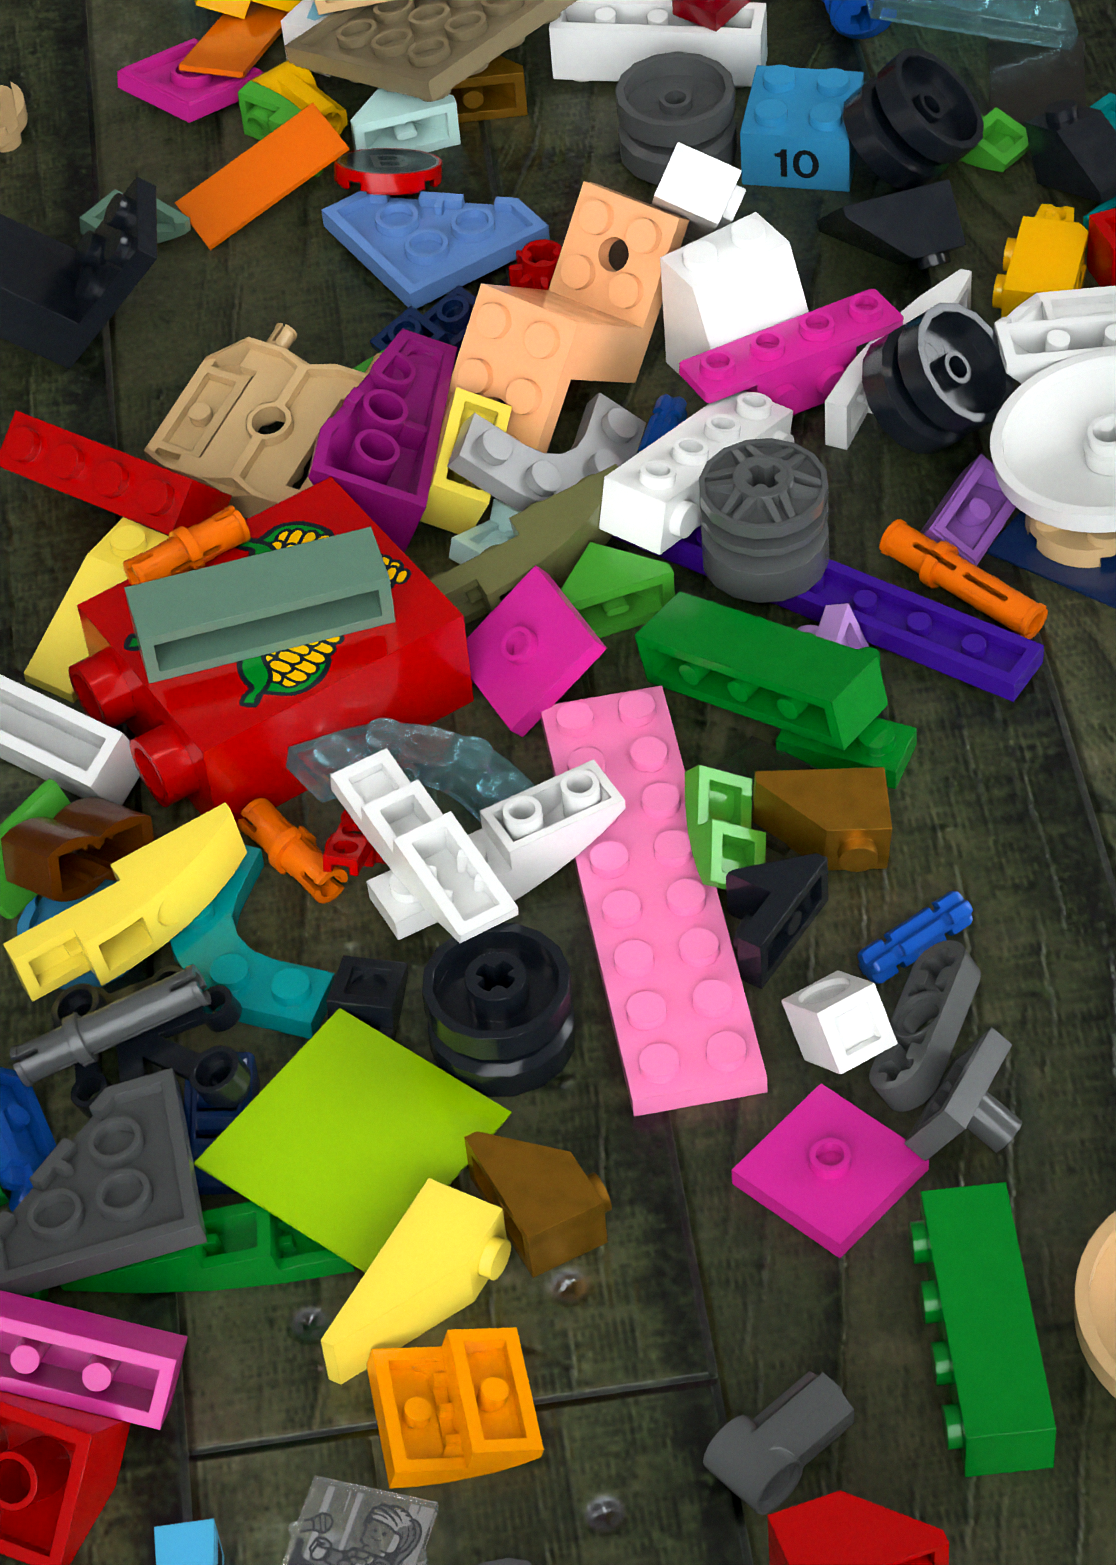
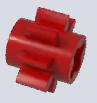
(535, 265)

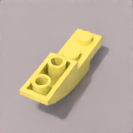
(150, 903)

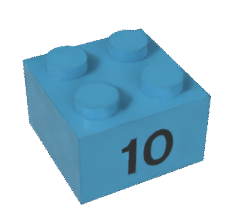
(797, 128)

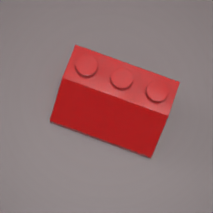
(53, 1476)

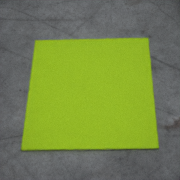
(350, 1137)

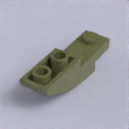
(545, 535)

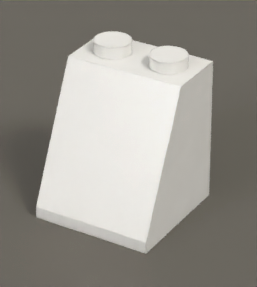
(728, 288)

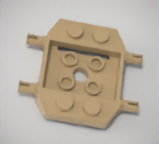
(230, 397)

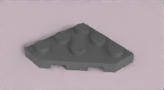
(108, 1194)

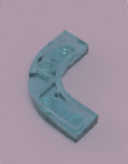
(437, 757)

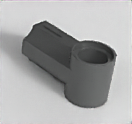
(767, 1454)

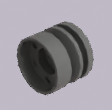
(764, 520)

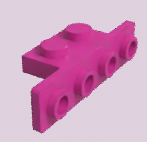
(795, 359)

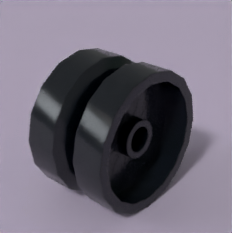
(913, 119)
(936, 378)
(500, 1010)

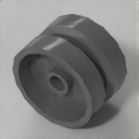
(671, 102)

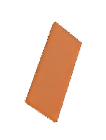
(235, 43)
(262, 176)

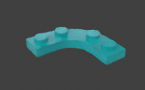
(270, 990)

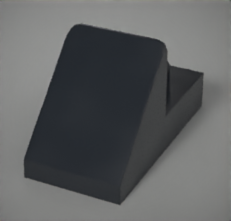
(774, 909)

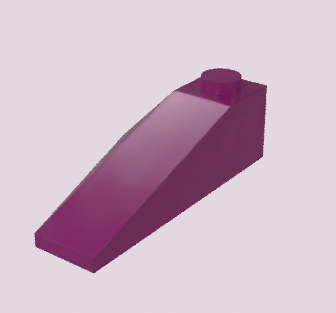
(389, 434)

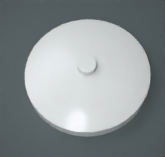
(1059, 444)

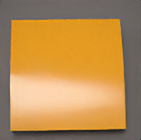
(454, 1408)

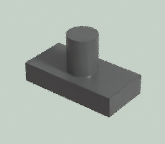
(965, 1103)

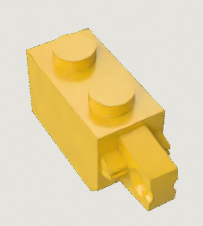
(1042, 258)

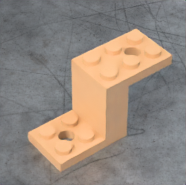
(585, 327)

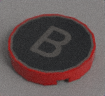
(388, 170)

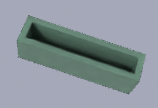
(260, 604)

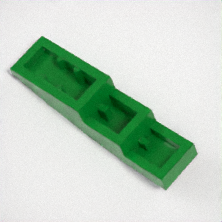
(241, 1251)

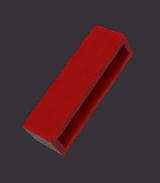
(107, 476)

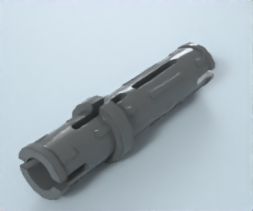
(86, 1036)

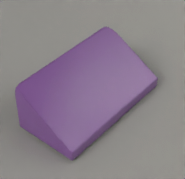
(971, 511)

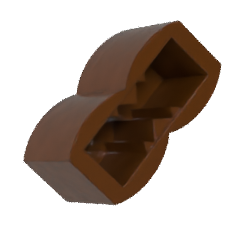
(73, 850)

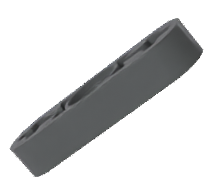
(937, 987)

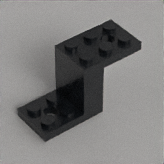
(63, 296)

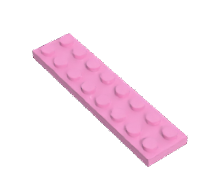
(651, 918)

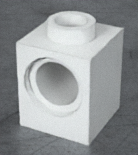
(839, 1022)

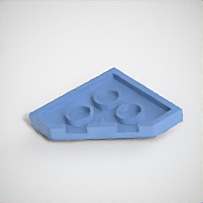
(431, 241)

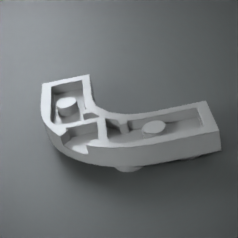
(525, 475)

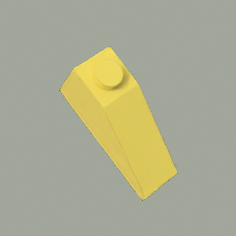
(64, 638)
(419, 1278)

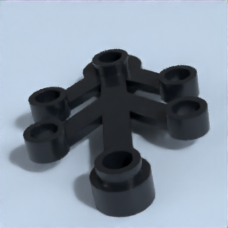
(215, 1074)

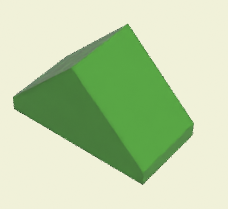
(618, 588)

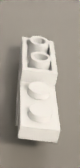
(520, 840)

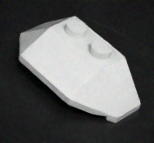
(1055, 328)

